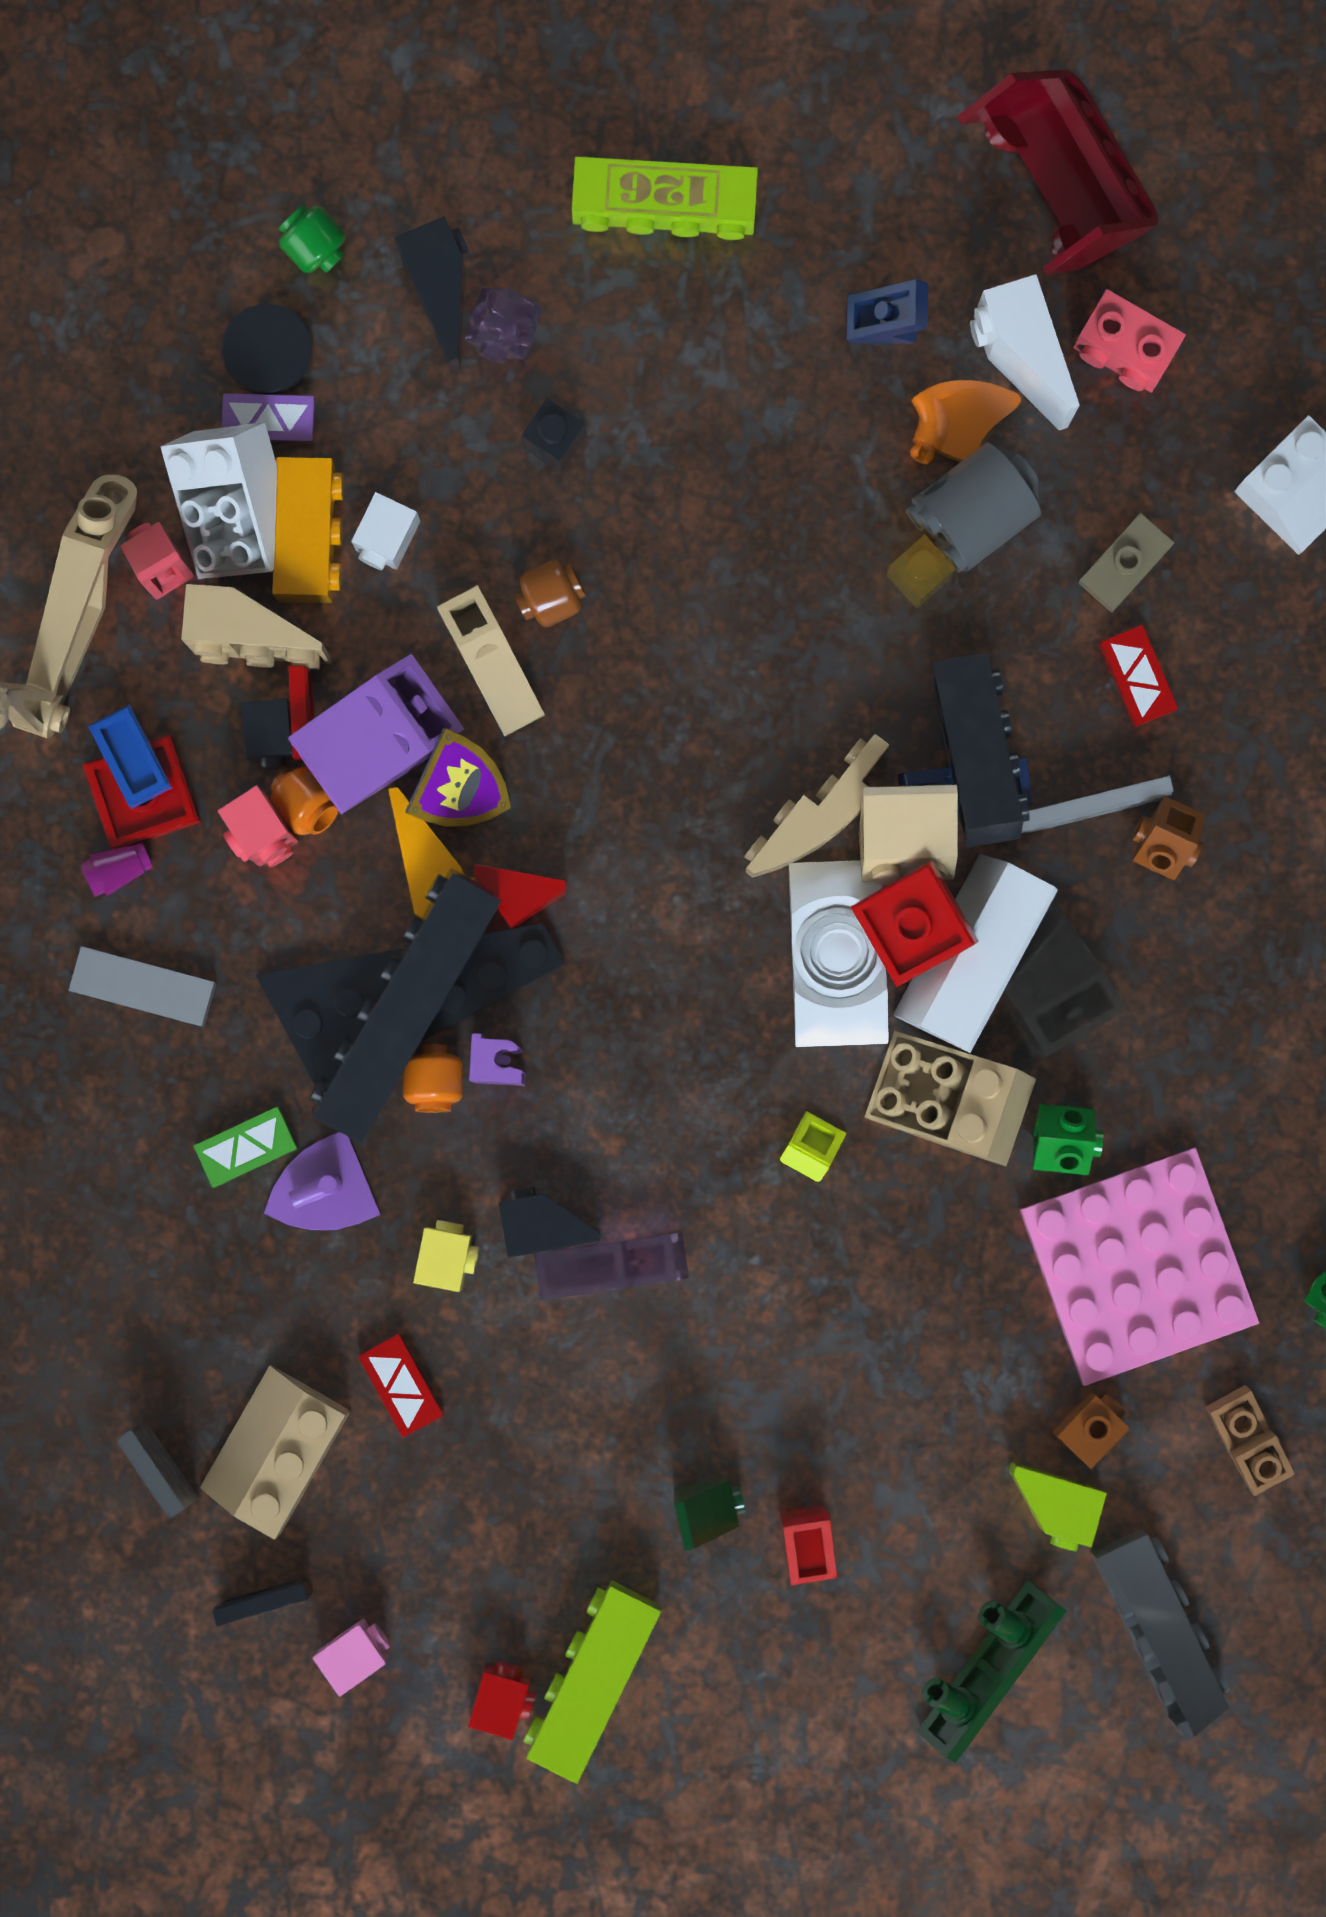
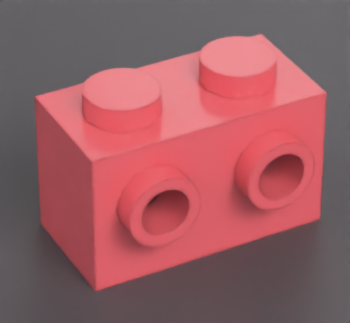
(1128, 342)
(257, 829)

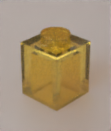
(920, 571)

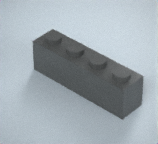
(1161, 1632)

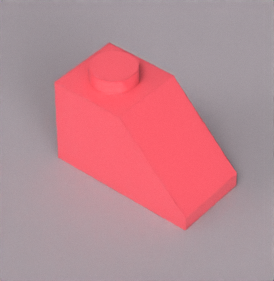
(155, 559)

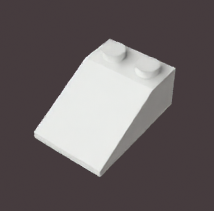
(1024, 347)

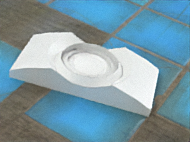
(835, 968)

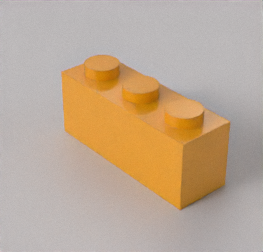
(307, 530)

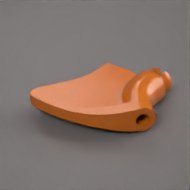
(958, 417)

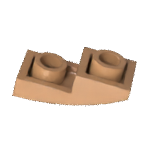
(1249, 1440)

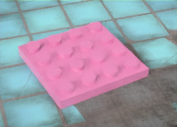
(1139, 1266)

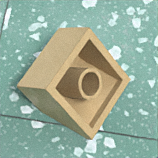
(906, 830)

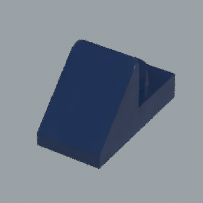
(888, 313)

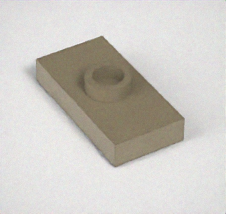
(1126, 562)

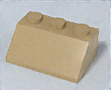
(274, 1452)

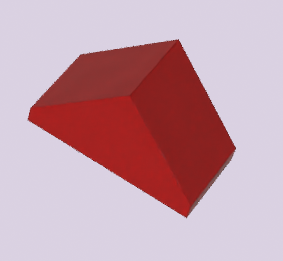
(520, 893)
(808, 1545)

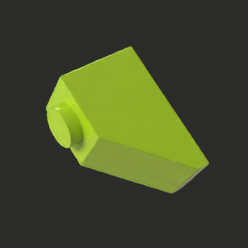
(1060, 1505)

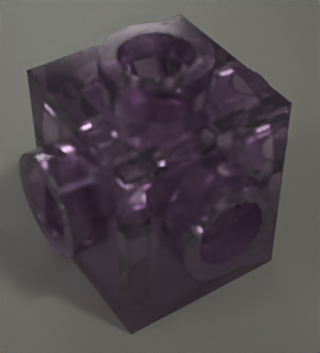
(503, 325)

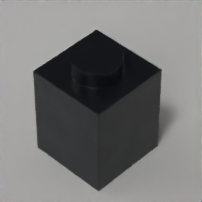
(553, 435)
(267, 732)

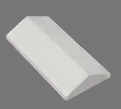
(961, 993)

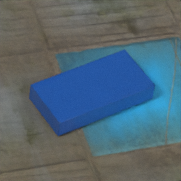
(130, 756)

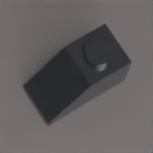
(541, 1224)

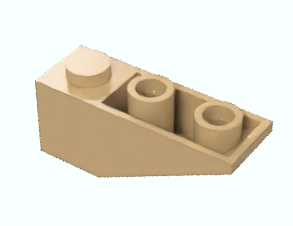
(490, 660)

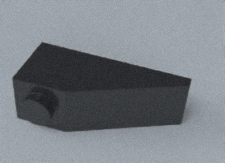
(438, 275)

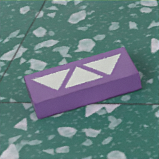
(287, 417)

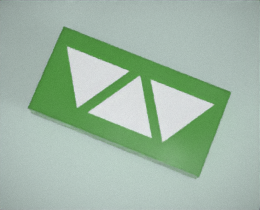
(245, 1147)

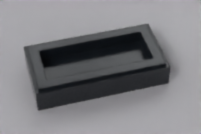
(262, 1601)

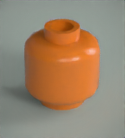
(302, 802)
(433, 1079)

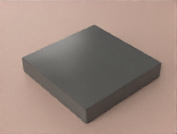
(157, 1469)

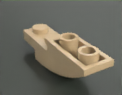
(808, 826)

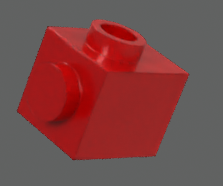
(502, 1700)

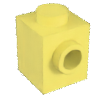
(445, 1256)

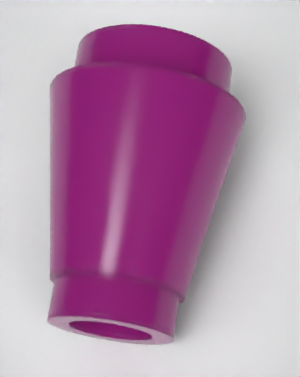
(115, 868)

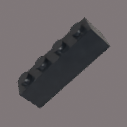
(978, 749)

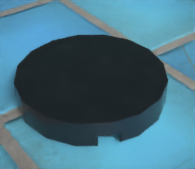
(267, 349)

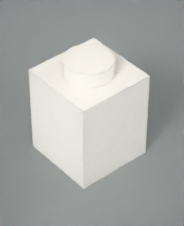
(385, 532)

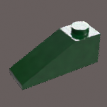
(707, 1510)

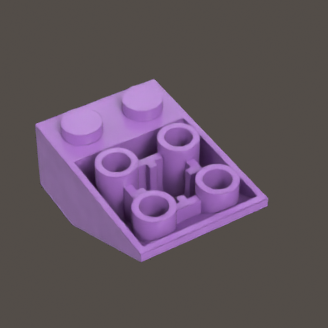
(375, 734)

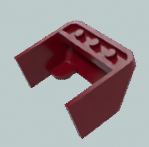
(1071, 160)

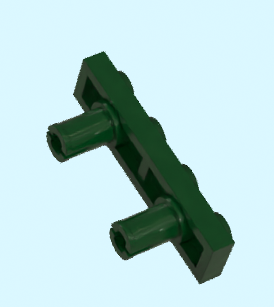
(990, 1672)

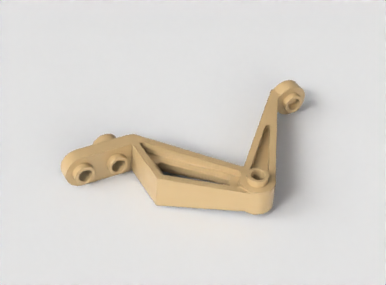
(71, 608)

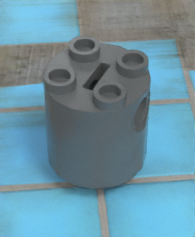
(978, 505)

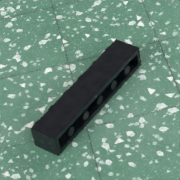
(405, 1004)

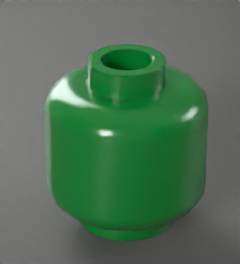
(312, 239)

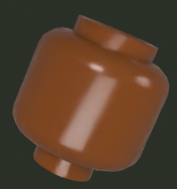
(550, 593)

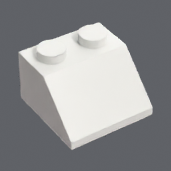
(1291, 486)

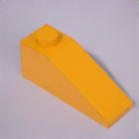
(421, 852)

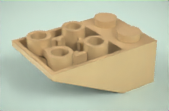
(229, 624)
(950, 1097)

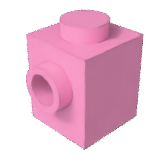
(353, 1656)

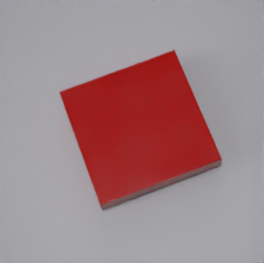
(152, 819)
(914, 923)

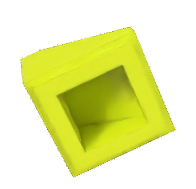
(813, 1146)

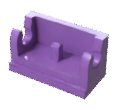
(487, 1058)

